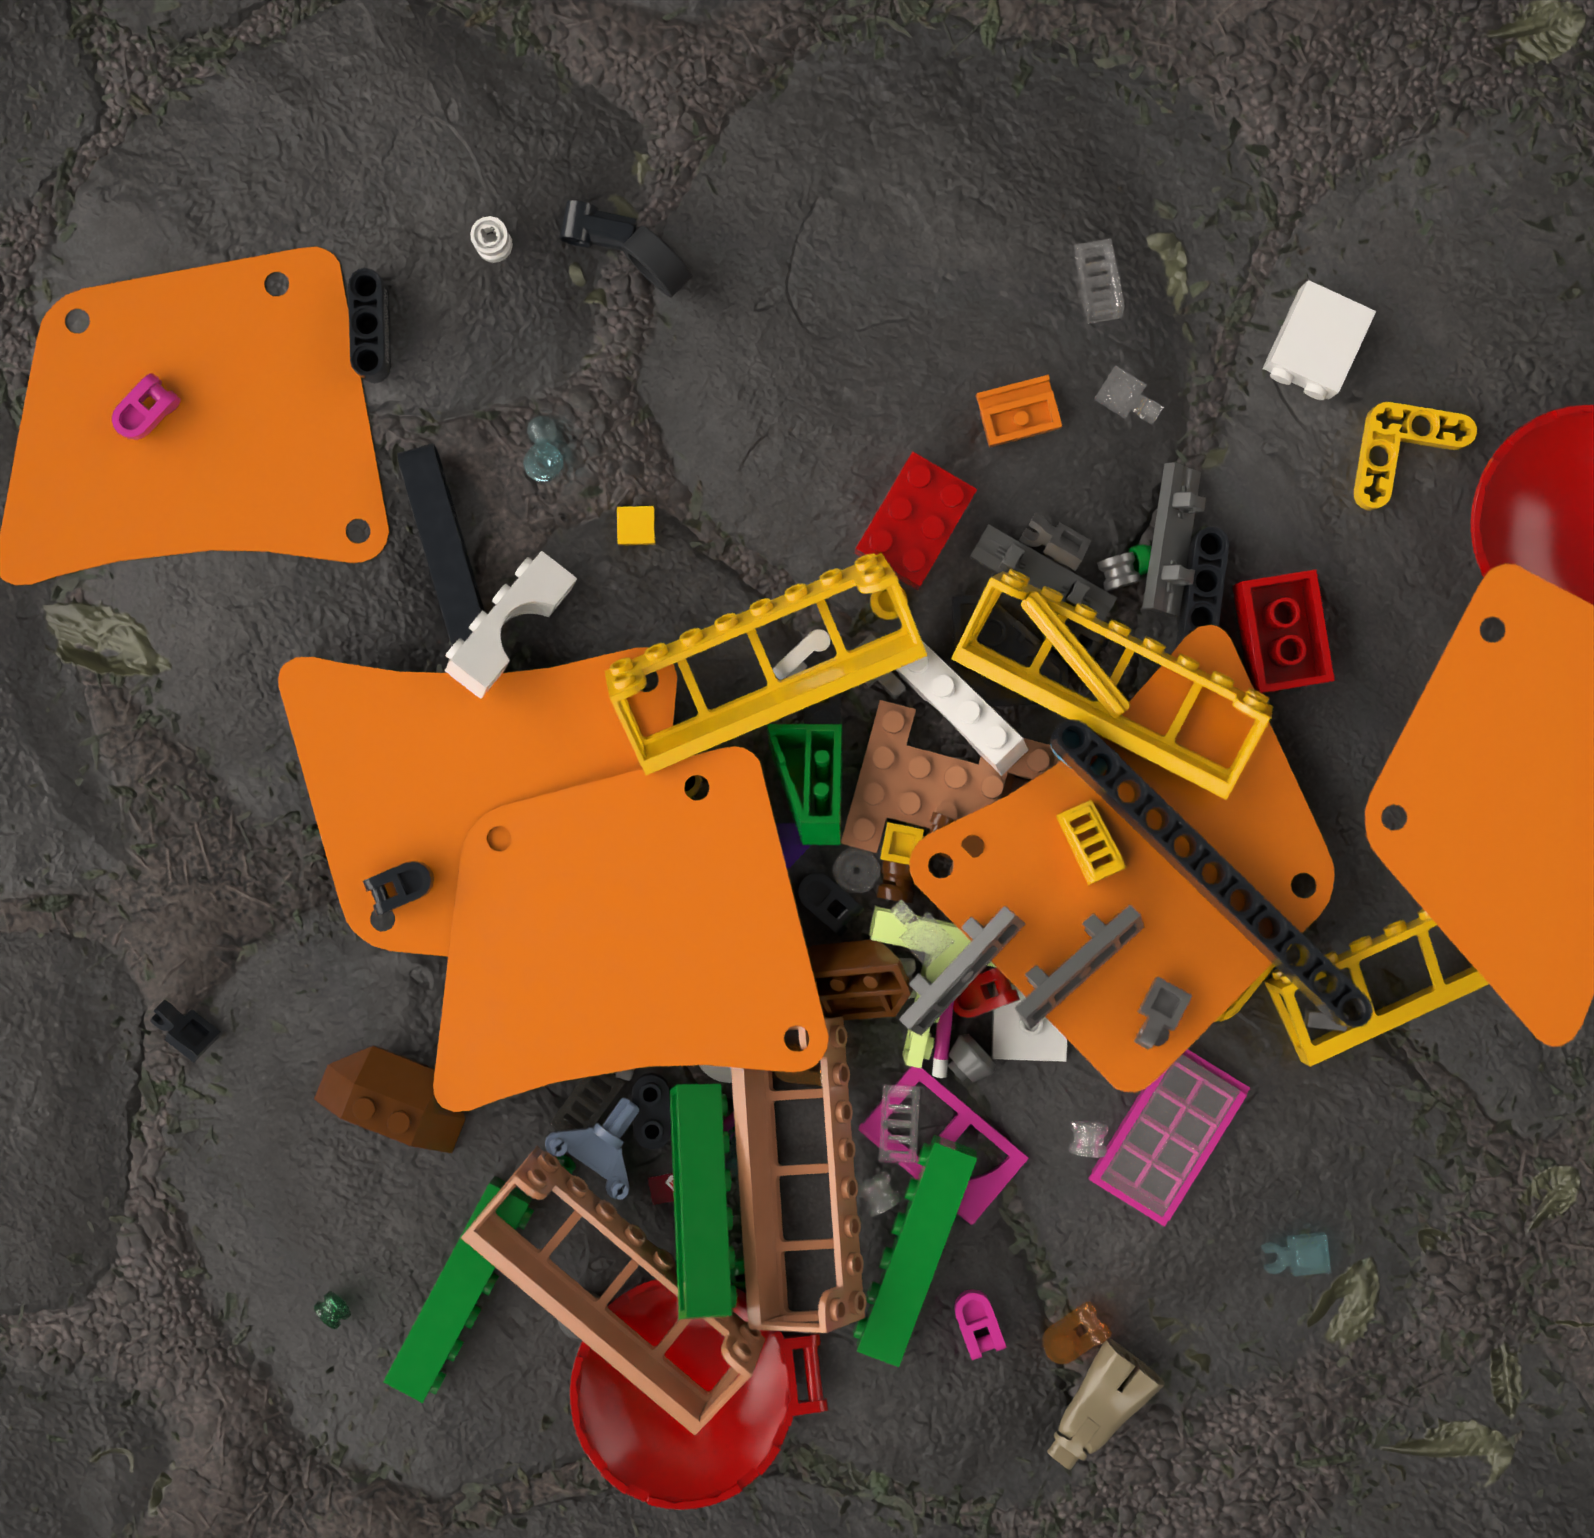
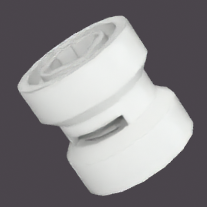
(497, 244)

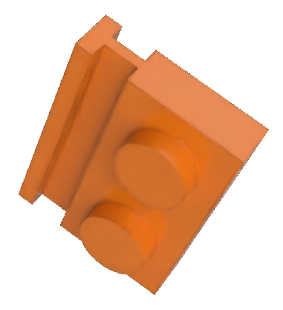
(1018, 411)

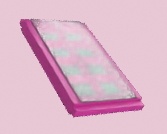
(1169, 1136)

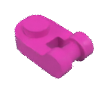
(133, 418)
(973, 1313)

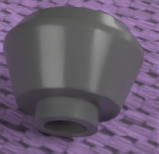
(970, 1060)

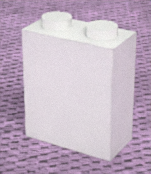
(1318, 341)

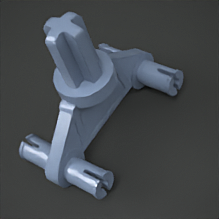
(600, 1147)

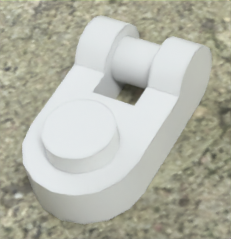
(793, 662)

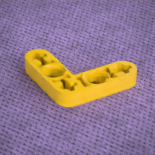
(1390, 440)

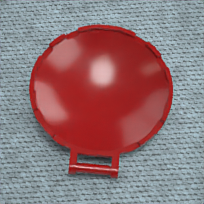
(1540, 501)
(653, 1454)

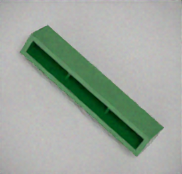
(701, 1202)
(916, 1249)
(452, 1304)

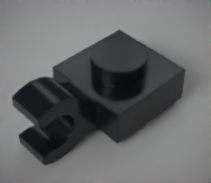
(186, 1033)

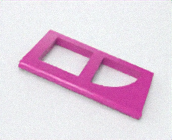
(980, 1189)

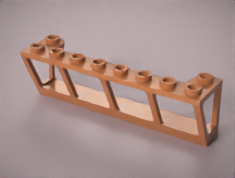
(761, 1198)
(590, 1316)

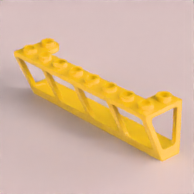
(778, 697)
(1074, 706)
(1385, 1018)

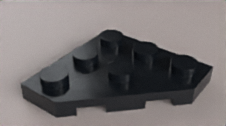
(1008, 638)

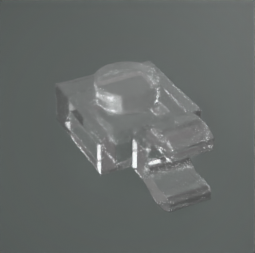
(1124, 393)
(923, 935)

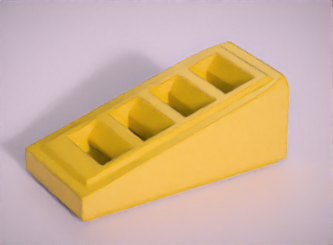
(1116, 862)

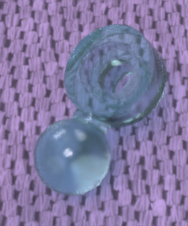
(542, 432)

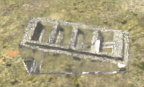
(1102, 304)
(892, 1156)

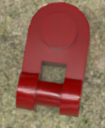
(976, 998)

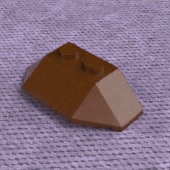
(859, 979)
(390, 1098)

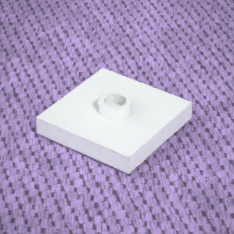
(1016, 1041)

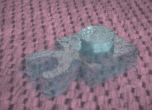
(1305, 1255)

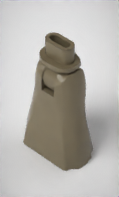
(1108, 1396)

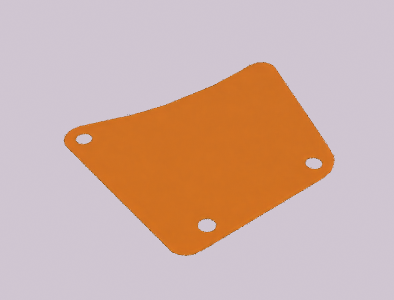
(253, 458)
(418, 759)
(1505, 799)
(625, 936)
(1184, 940)

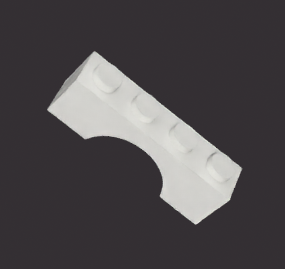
(537, 591)
(965, 710)

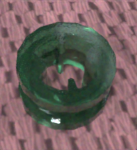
(332, 1310)

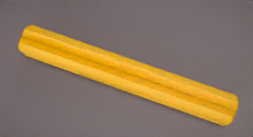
(1075, 654)

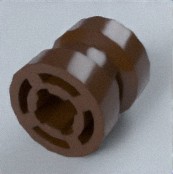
(896, 882)

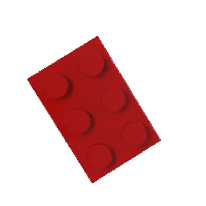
(916, 519)
(1283, 631)

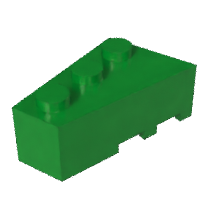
(811, 777)

